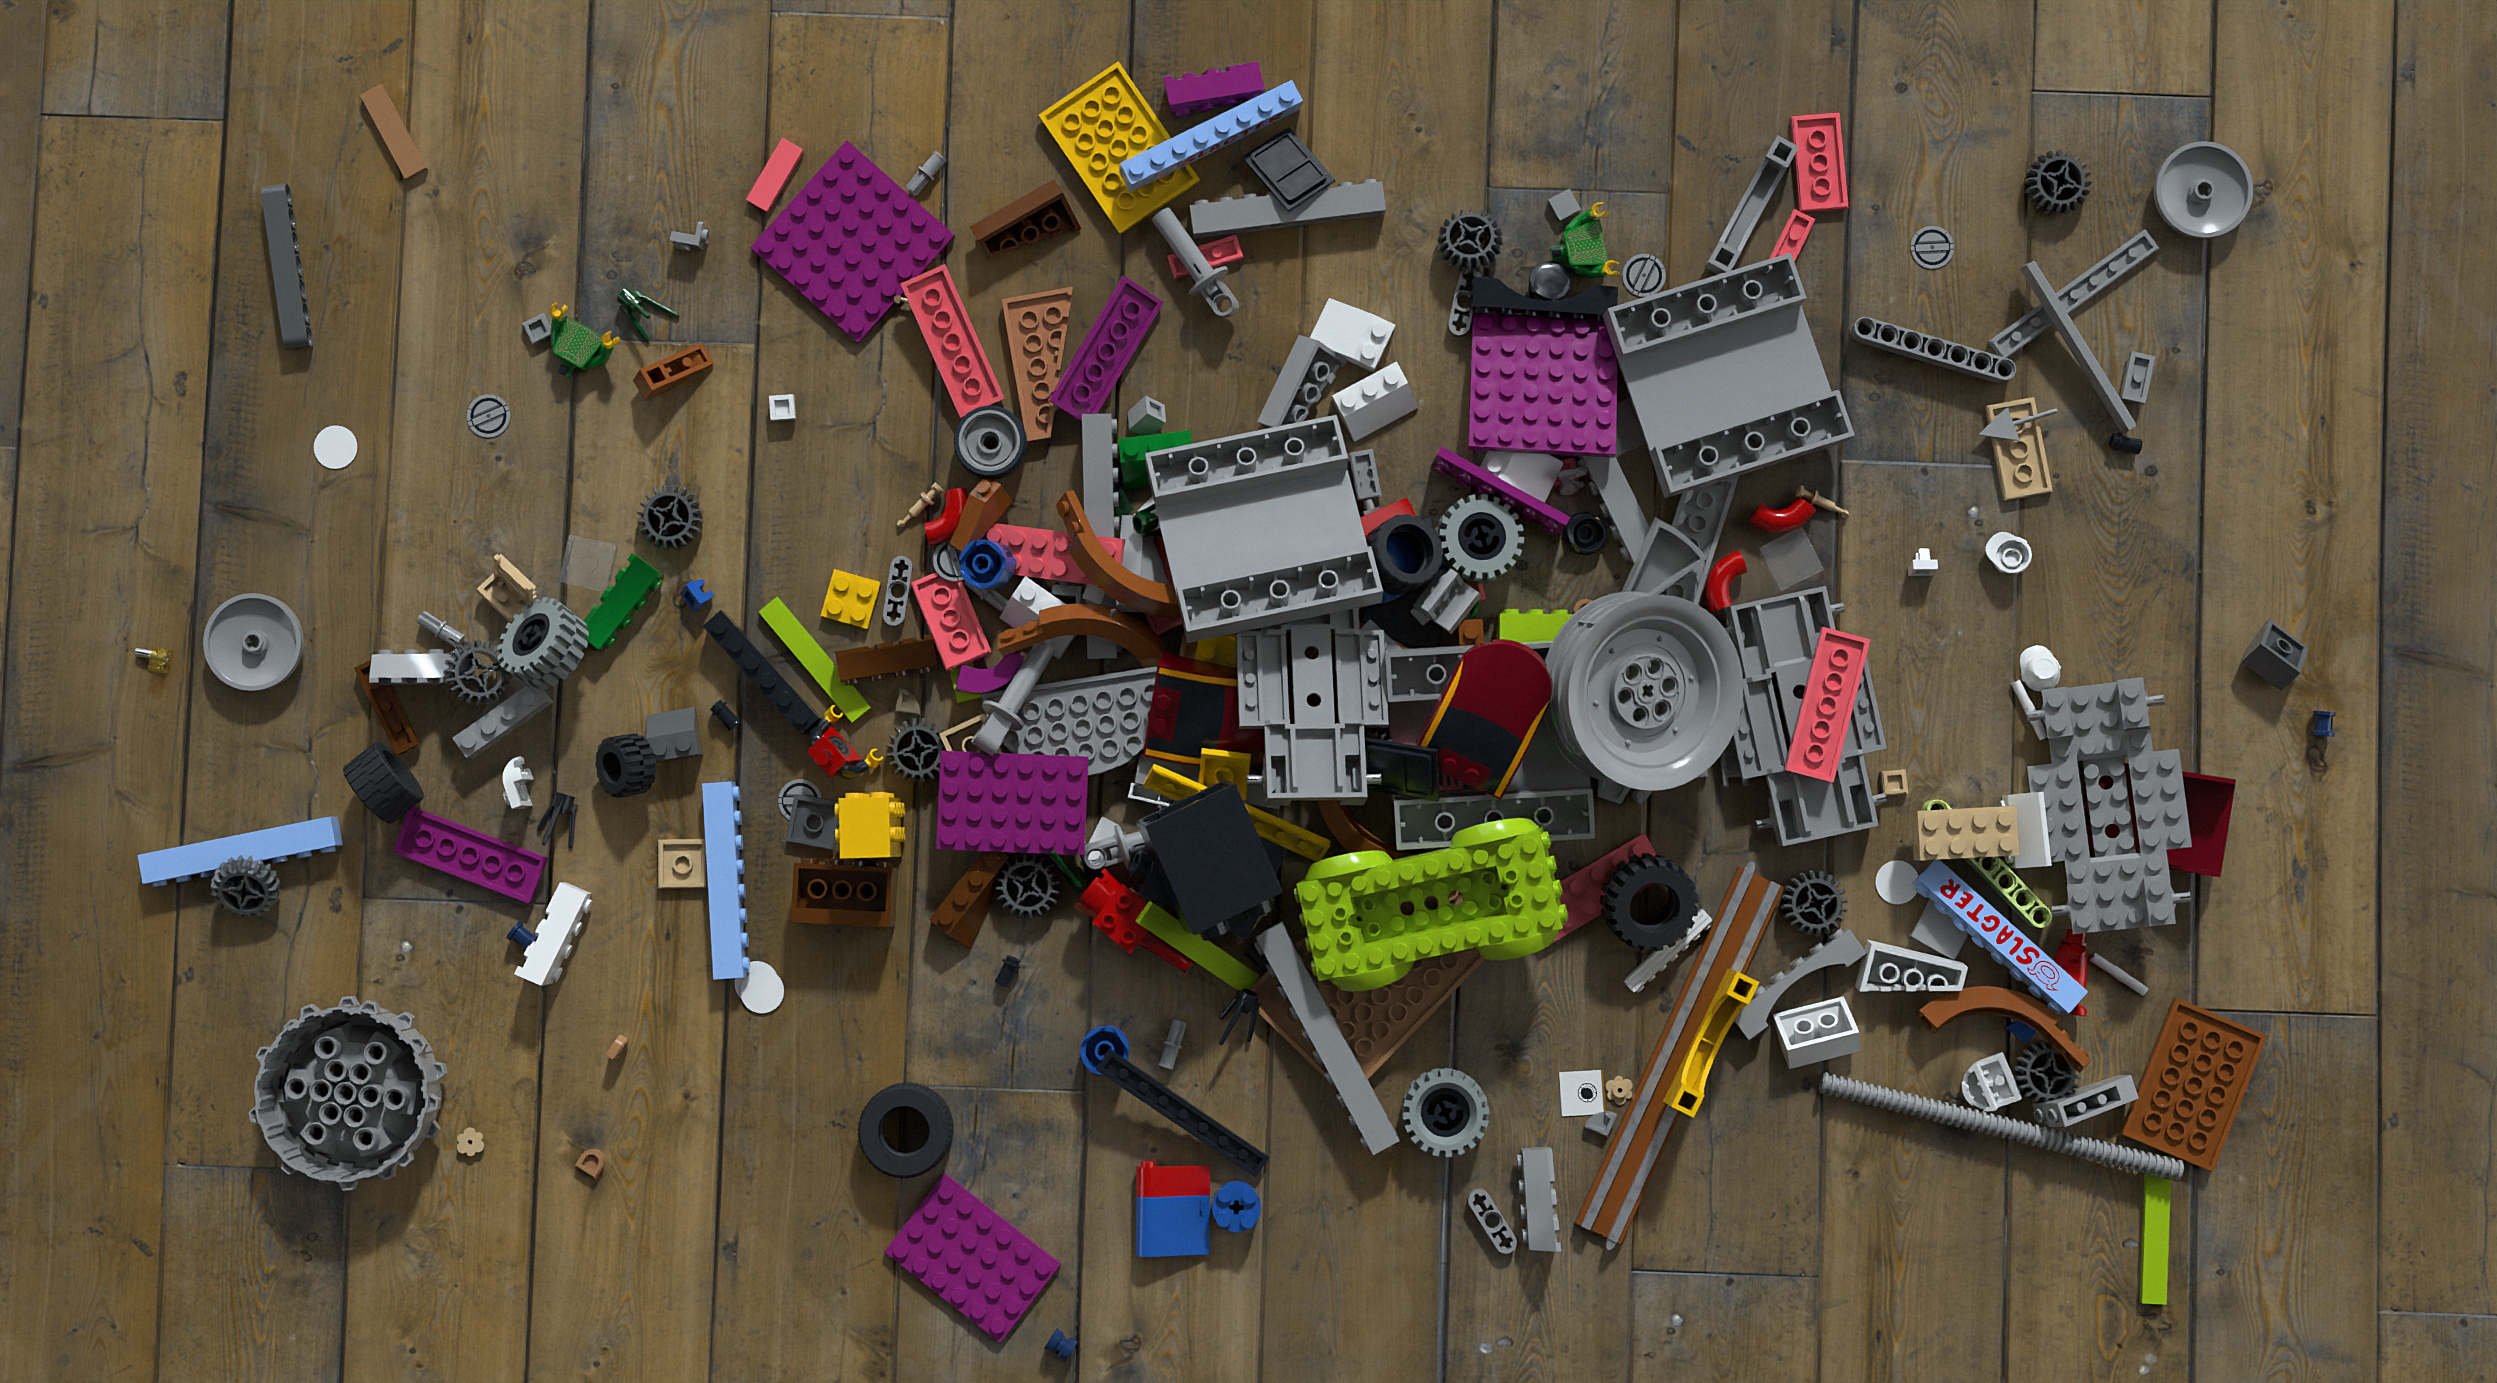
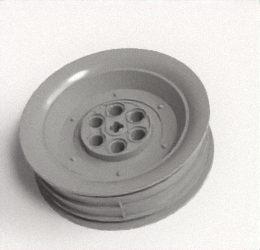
(1694, 709)

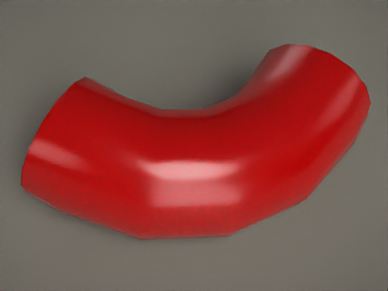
(1783, 519)
(944, 527)
(1720, 579)

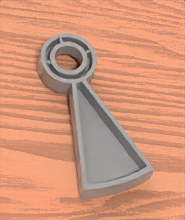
(1662, 560)

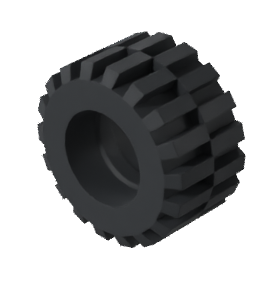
(625, 765)

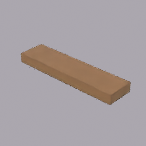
(394, 132)

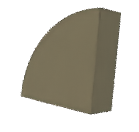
(907, 703)

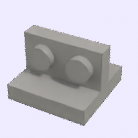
(1447, 600)

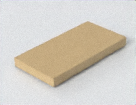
(2020, 463)

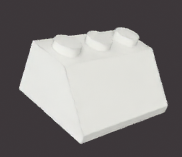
(1374, 401)
(1025, 607)
(2032, 830)
(1817, 1032)

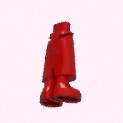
(2073, 960)

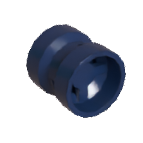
(1060, 1345)

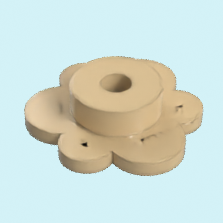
(1613, 1085)
(464, 1145)

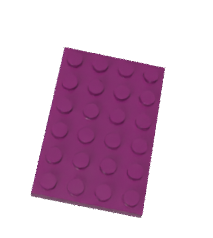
(1012, 802)
(972, 1257)

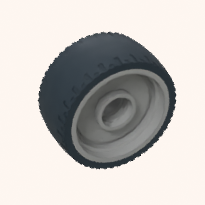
(988, 423)

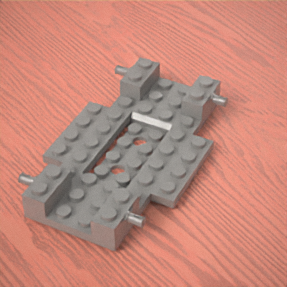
(1782, 638)
(2100, 728)
(1314, 754)

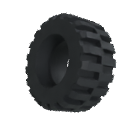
(1670, 923)

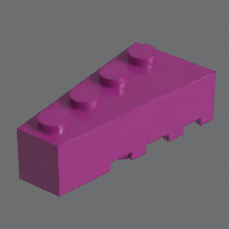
(1213, 89)

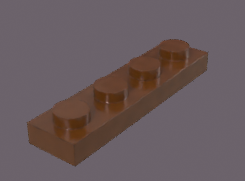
(389, 712)

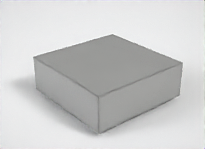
(1564, 205)
(538, 329)

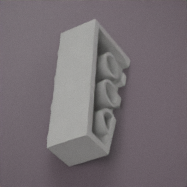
(1300, 382)
(413, 668)
(502, 717)
(1538, 1199)

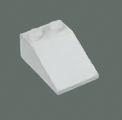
(1353, 333)
(1525, 471)

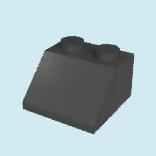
(2275, 655)
(674, 734)

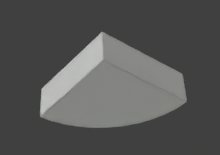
(1601, 1122)

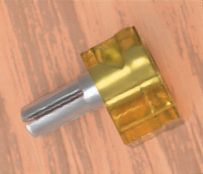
(159, 659)

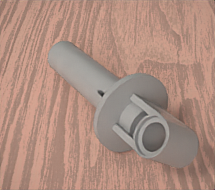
(1207, 280)
(1004, 713)
(1115, 849)

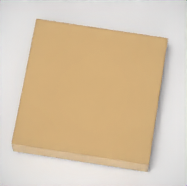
(682, 863)

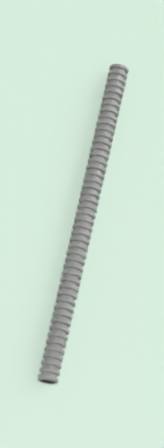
(2003, 1127)

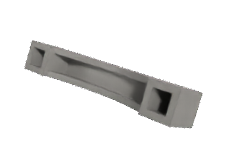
(1751, 206)
(1840, 949)

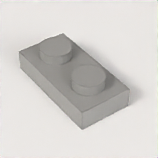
(2137, 377)

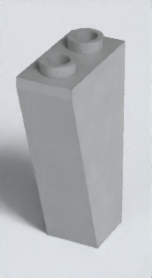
(2085, 1102)

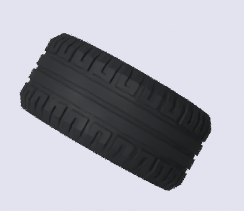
(872, 1137)

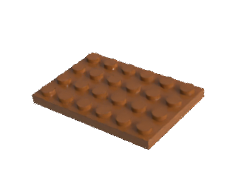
(2193, 1084)

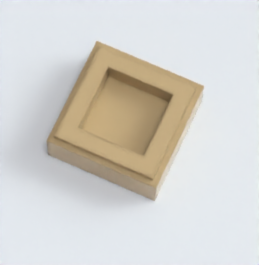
(1894, 782)

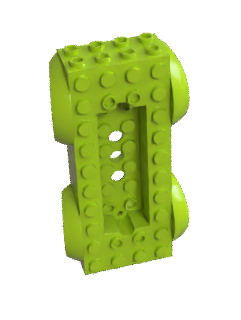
(1505, 911)

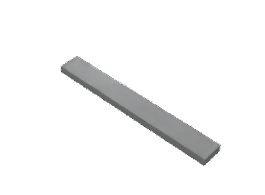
(2075, 293)
(2078, 346)

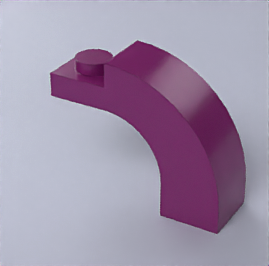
(987, 680)

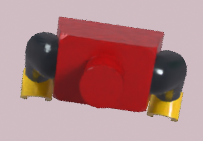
(834, 752)

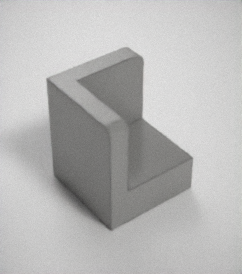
(1146, 416)

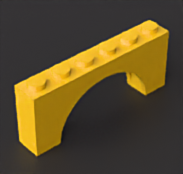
(1730, 998)

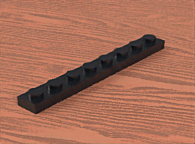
(1182, 1112)

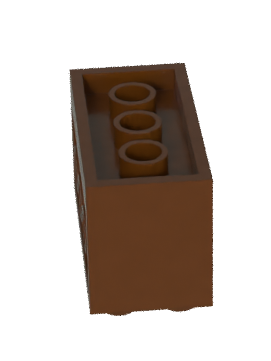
(832, 905)

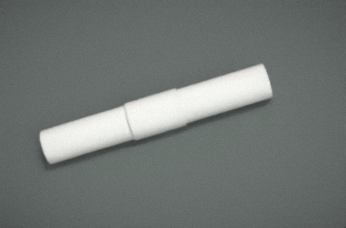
(2027, 705)
(2118, 973)

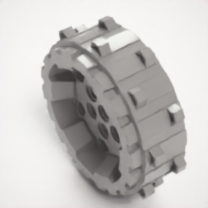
(300, 1055)

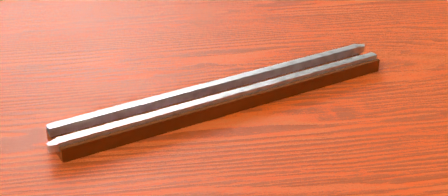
(1647, 1118)

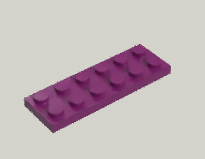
(1106, 349)
(1527, 506)
(470, 854)

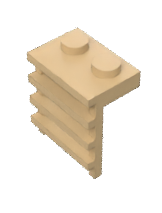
(507, 589)

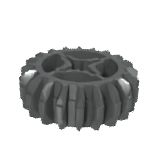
(2066, 164)
(1463, 225)
(674, 507)
(480, 683)
(920, 762)
(230, 889)
(1046, 896)
(1818, 913)
(2045, 1082)

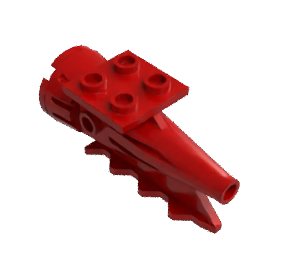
(1115, 913)

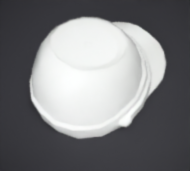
(2008, 553)
(2039, 668)

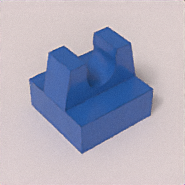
(694, 596)

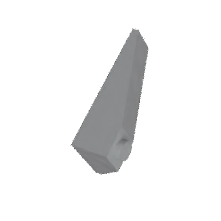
(1140, 557)

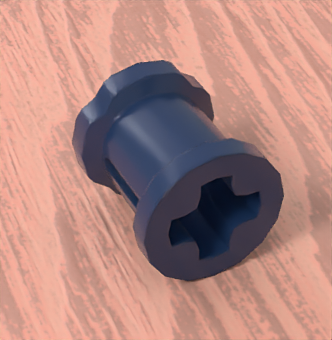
(2323, 723)
(521, 936)

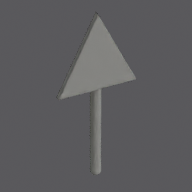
(2004, 427)

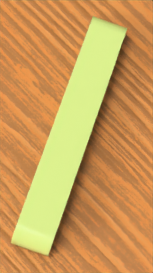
(2014, 885)

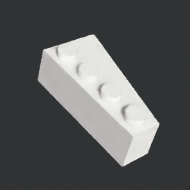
(555, 935)
(1898, 968)

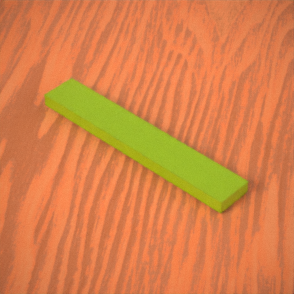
(814, 659)
(1200, 951)
(2155, 1239)

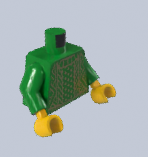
(1585, 246)
(577, 343)

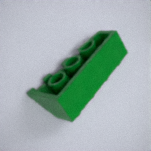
(622, 601)

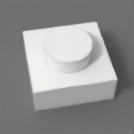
(782, 407)

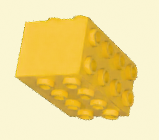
(870, 825)

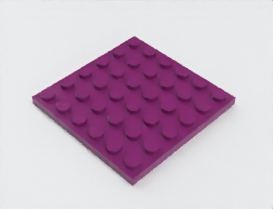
(852, 241)
(1542, 386)

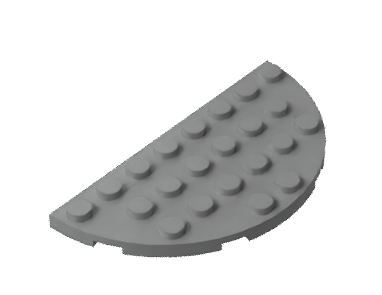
(1086, 717)

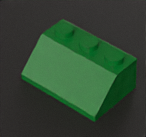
(1133, 452)

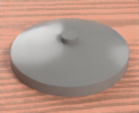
(2203, 190)
(253, 642)

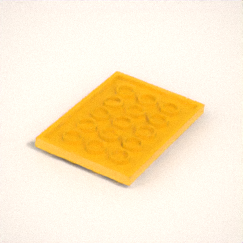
(1105, 126)

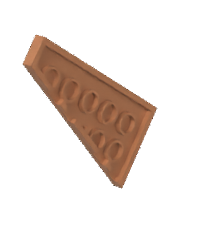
(1037, 344)

